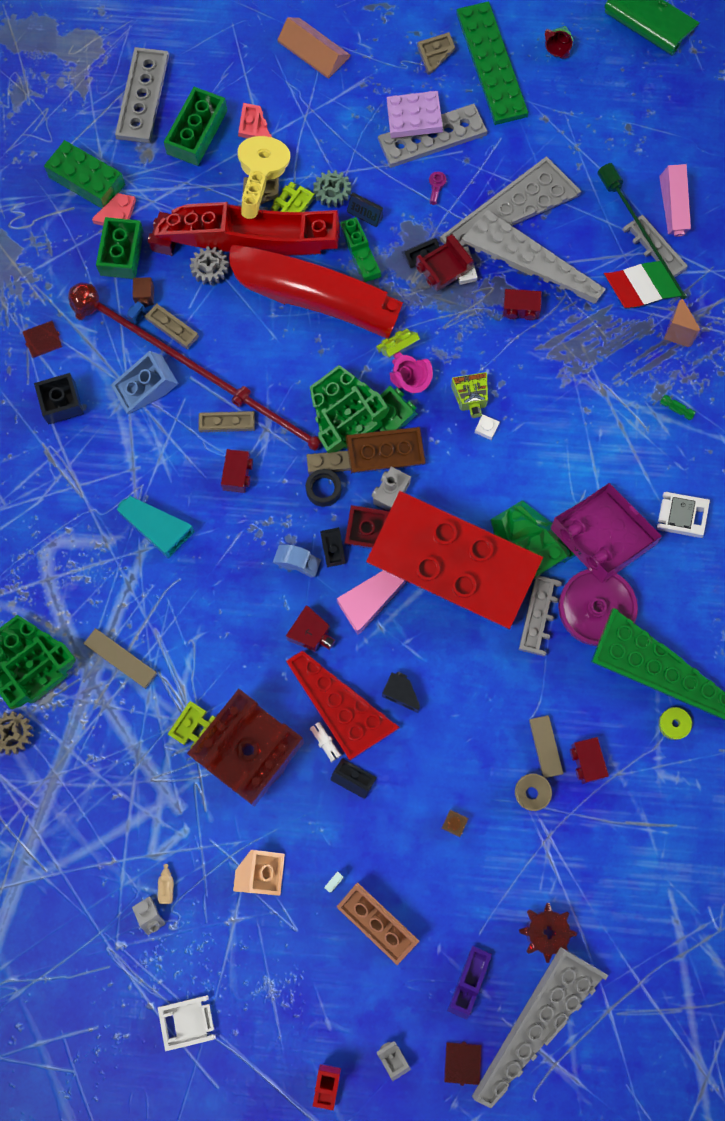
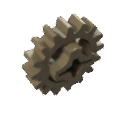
(15, 726)

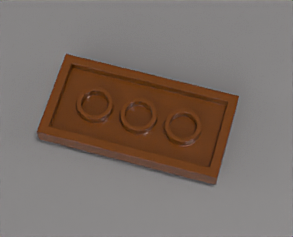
(385, 450)

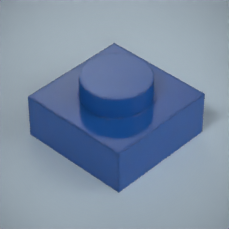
(136, 313)

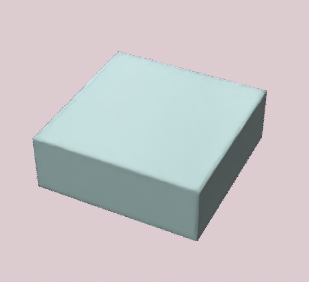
(333, 883)

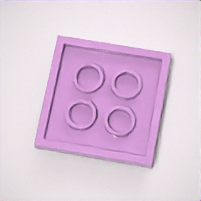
(414, 114)

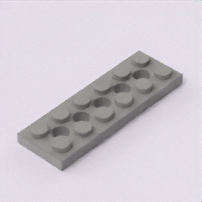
(149, 102)
(444, 140)

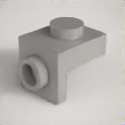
(148, 916)
(393, 1060)

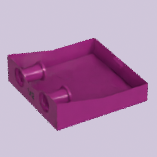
(605, 532)

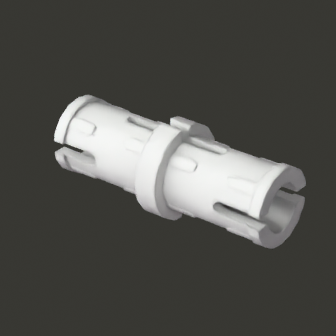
(325, 742)

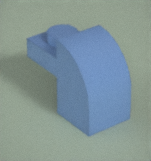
(297, 559)

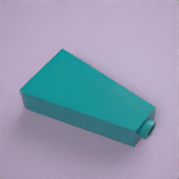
(158, 527)

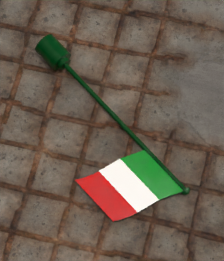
(646, 281)

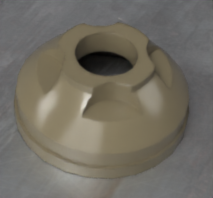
(540, 784)

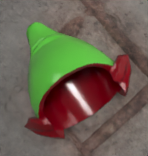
(559, 42)

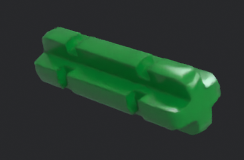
(677, 407)

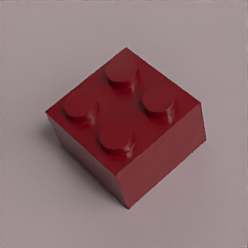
(364, 526)

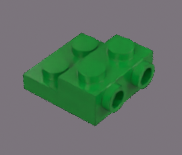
(399, 412)

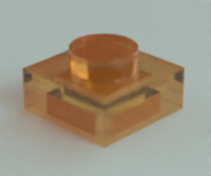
(454, 823)

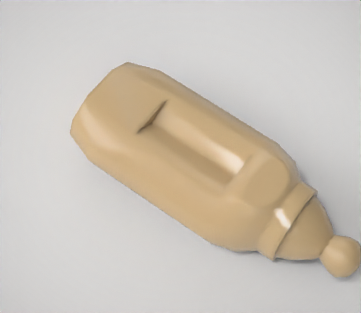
(165, 886)

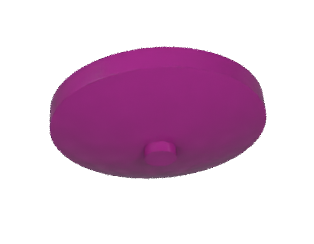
(588, 603)

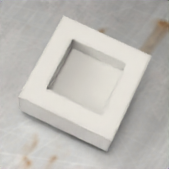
(487, 427)

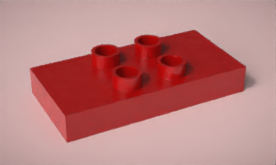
(454, 560)

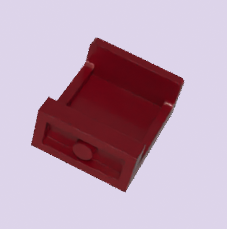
(445, 263)

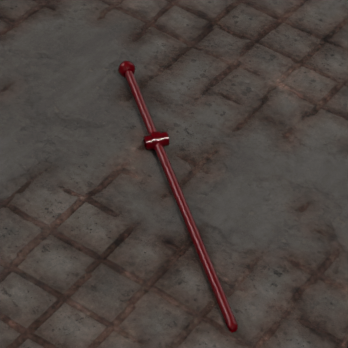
(240, 395)

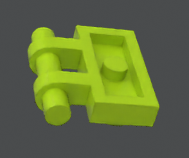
(298, 202)
(397, 342)
(188, 723)

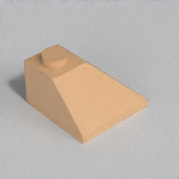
(260, 873)

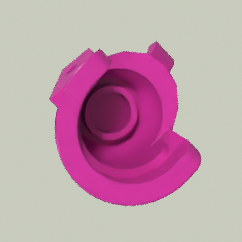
(411, 374)

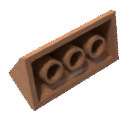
(312, 46)
(377, 924)

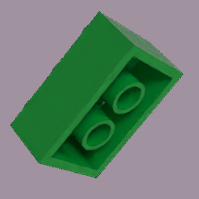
(120, 248)

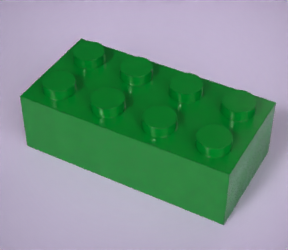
(195, 126)
(84, 174)

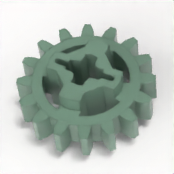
(332, 188)

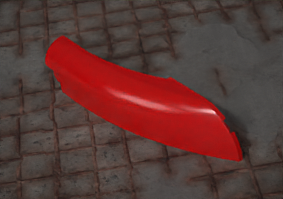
(273, 231)
(315, 288)

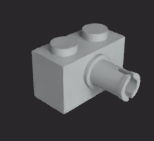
(392, 483)

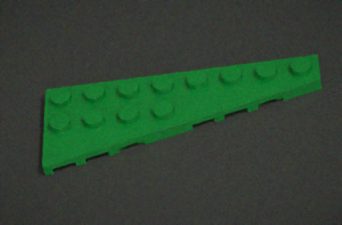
(639, 657)

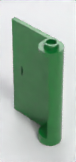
(653, 20)

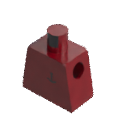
(310, 631)

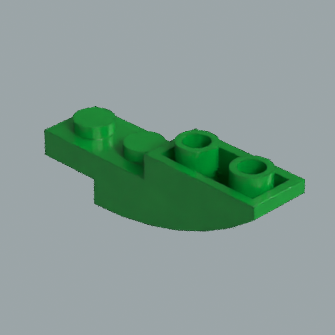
(360, 250)

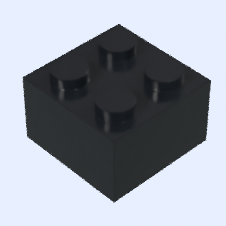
(58, 398)

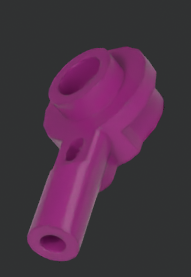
(437, 181)

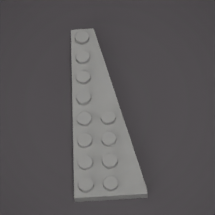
(529, 195)
(524, 254)
(543, 1017)

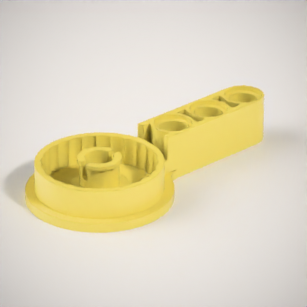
(260, 169)

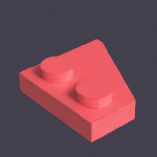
(252, 122)
(118, 207)

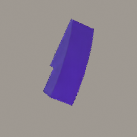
(469, 982)

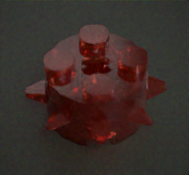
(539, 923)

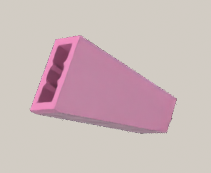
(676, 199)
(368, 599)

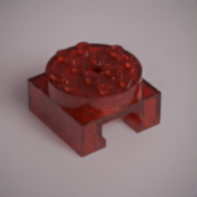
(243, 725)

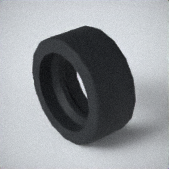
(318, 474)

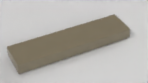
(120, 658)

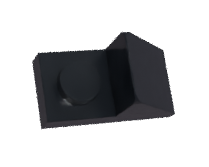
(333, 547)

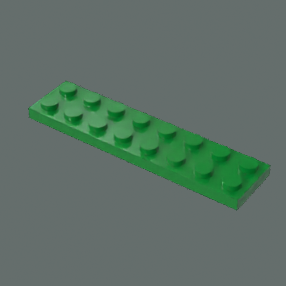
(492, 63)

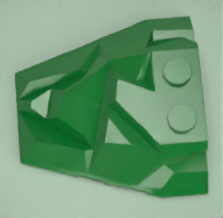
(345, 408)
(533, 532)
(30, 662)

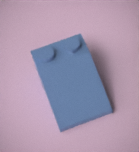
(144, 382)

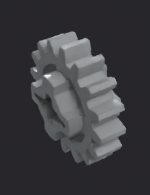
(209, 265)

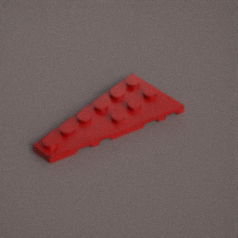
(346, 713)

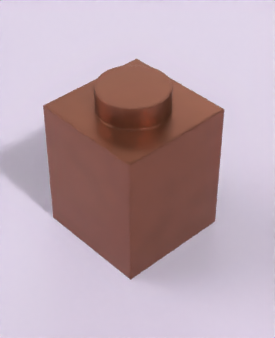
(143, 291)

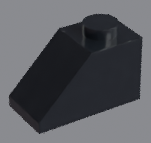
(401, 691)

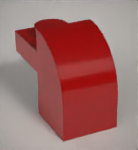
(326, 1087)

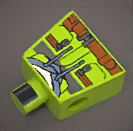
(471, 392)

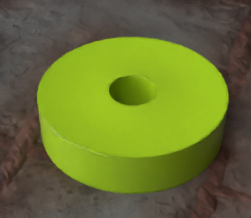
(684, 723)

